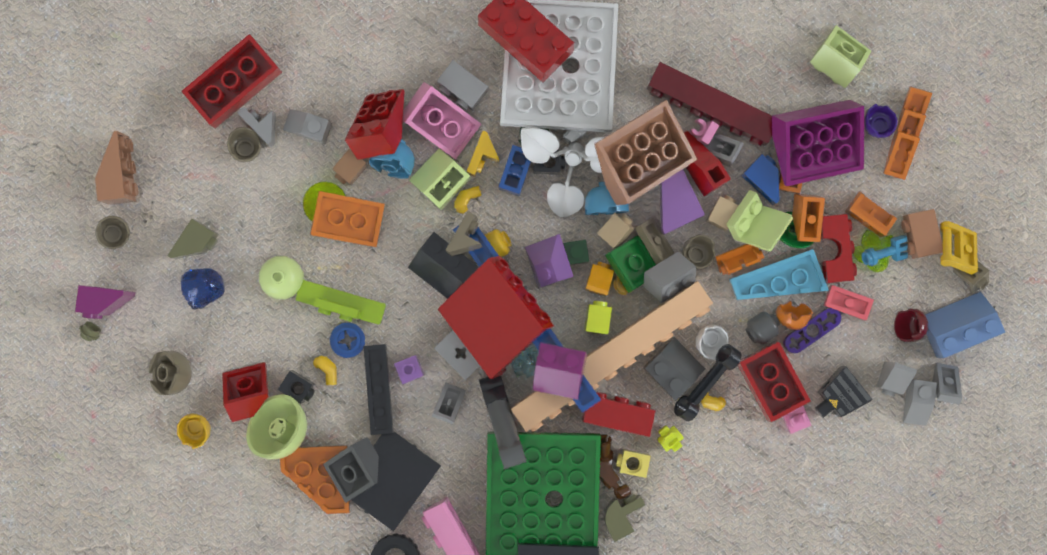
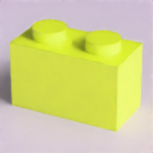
(598, 317)

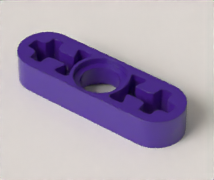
(829, 326)

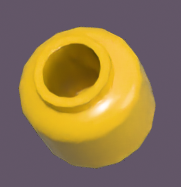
(500, 241)

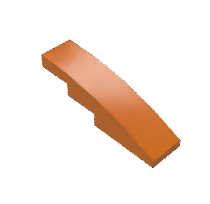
(907, 133)

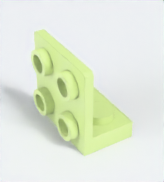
(757, 223)

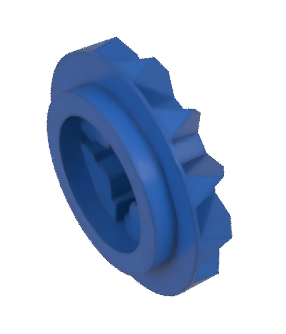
(339, 333)

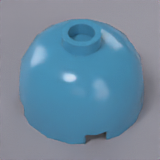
(398, 164)
(600, 202)

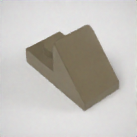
(461, 241)

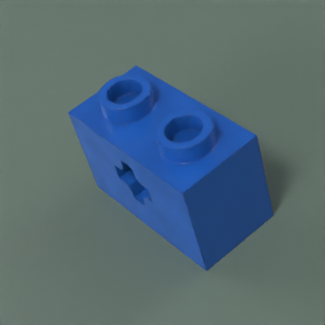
(515, 172)

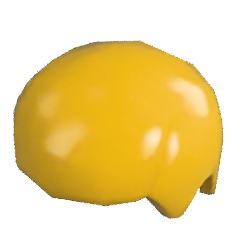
(193, 430)

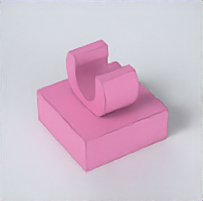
(706, 131)
(797, 420)

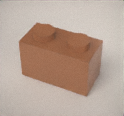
(922, 234)

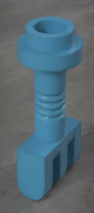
(870, 256)

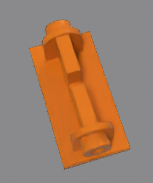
(731, 261)

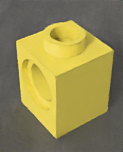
(642, 467)

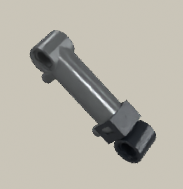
(502, 422)

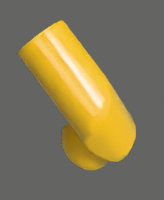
(463, 198)
(328, 368)
(713, 403)

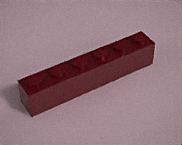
(712, 104)

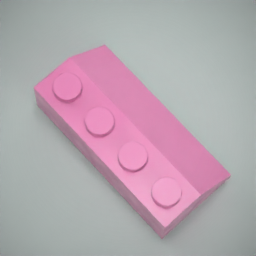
(448, 529)

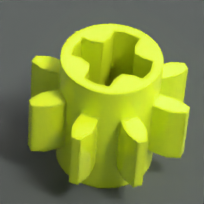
(670, 438)

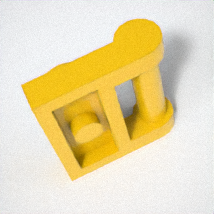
(964, 247)

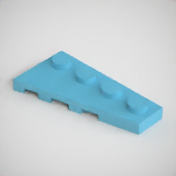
(785, 277)

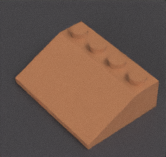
(643, 154)

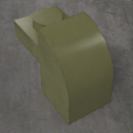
(616, 518)

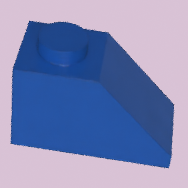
(764, 178)

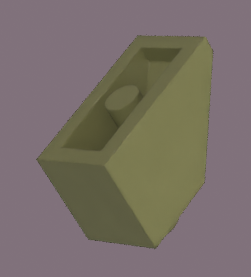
(194, 240)

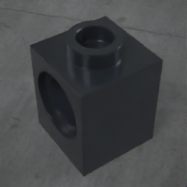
(540, 168)
(288, 383)

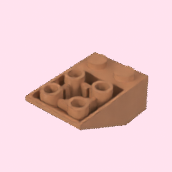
(115, 175)

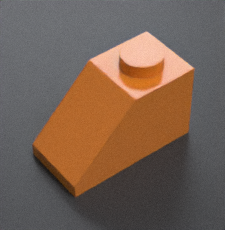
(808, 217)

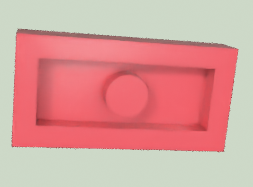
(848, 302)

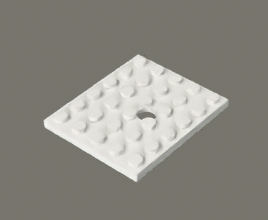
(567, 99)

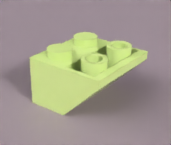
(440, 179)

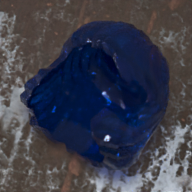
(201, 287)

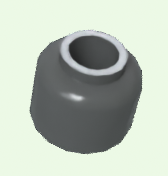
(762, 327)

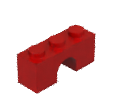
(841, 268)

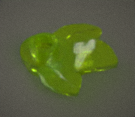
(871, 240)

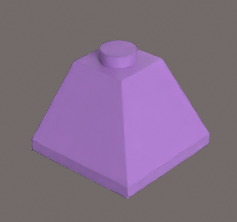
(549, 261)

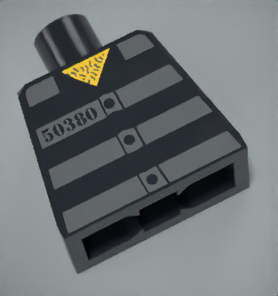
(842, 394)

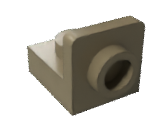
(976, 281)

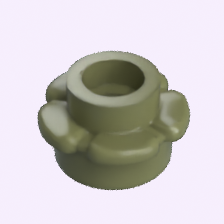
(89, 331)

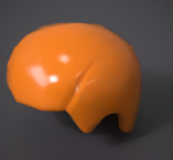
(794, 317)

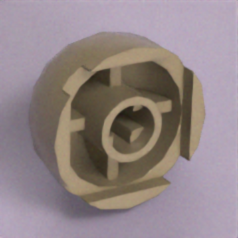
(170, 372)

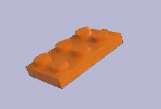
(347, 219)

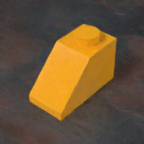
(599, 279)

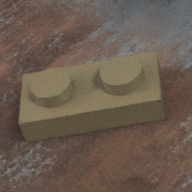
(654, 240)

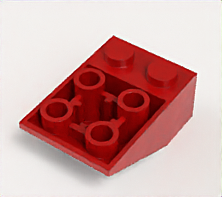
(377, 125)

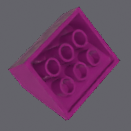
(819, 141)

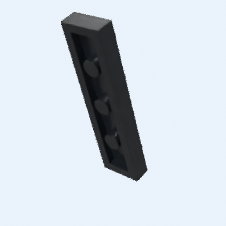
(378, 389)

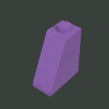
(678, 203)

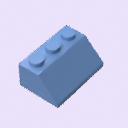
(962, 325)

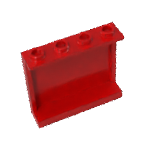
(494, 316)

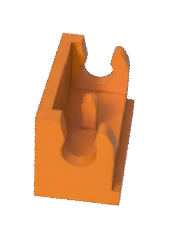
(870, 215)

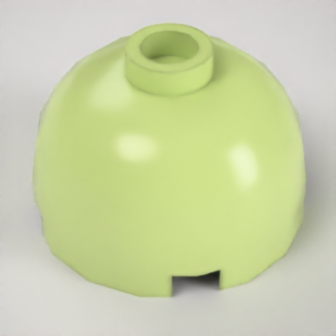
(281, 277)

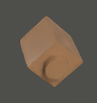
(349, 168)

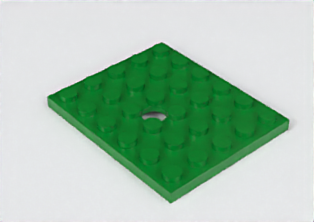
(517, 494)

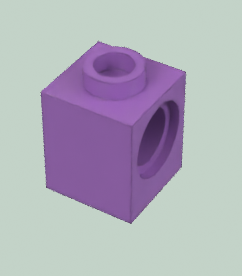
(409, 369)

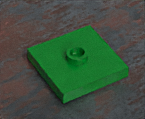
(631, 262)

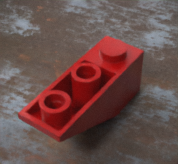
(707, 170)

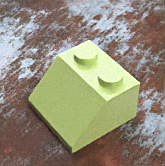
(840, 57)

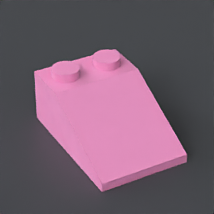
(440, 120)

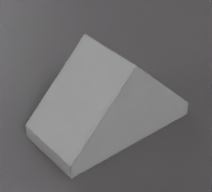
(724, 148)
(449, 403)

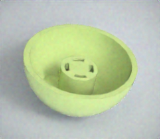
(277, 428)

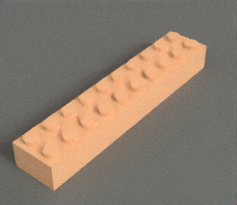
(620, 351)

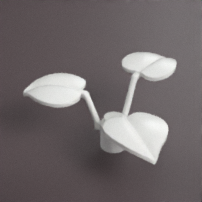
(539, 146)

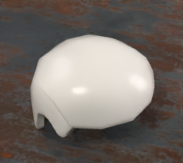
(710, 340)

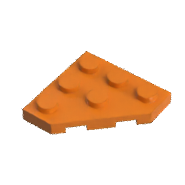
(309, 474)

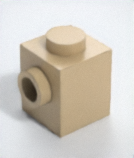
(722, 212)
(616, 229)

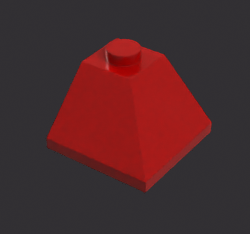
(245, 391)

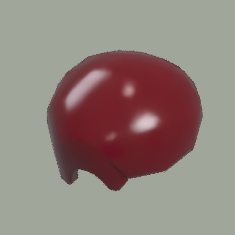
(910, 325)

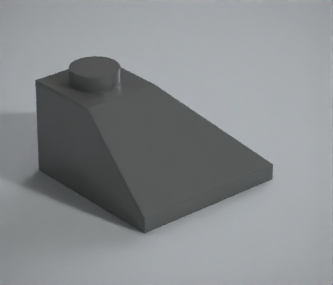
(354, 469)

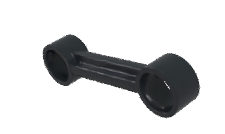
(726, 359)

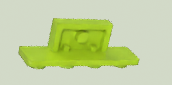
(340, 302)

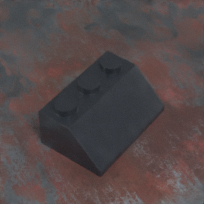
(439, 268)

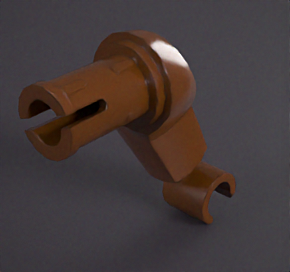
(607, 474)

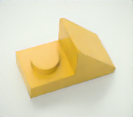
(483, 149)

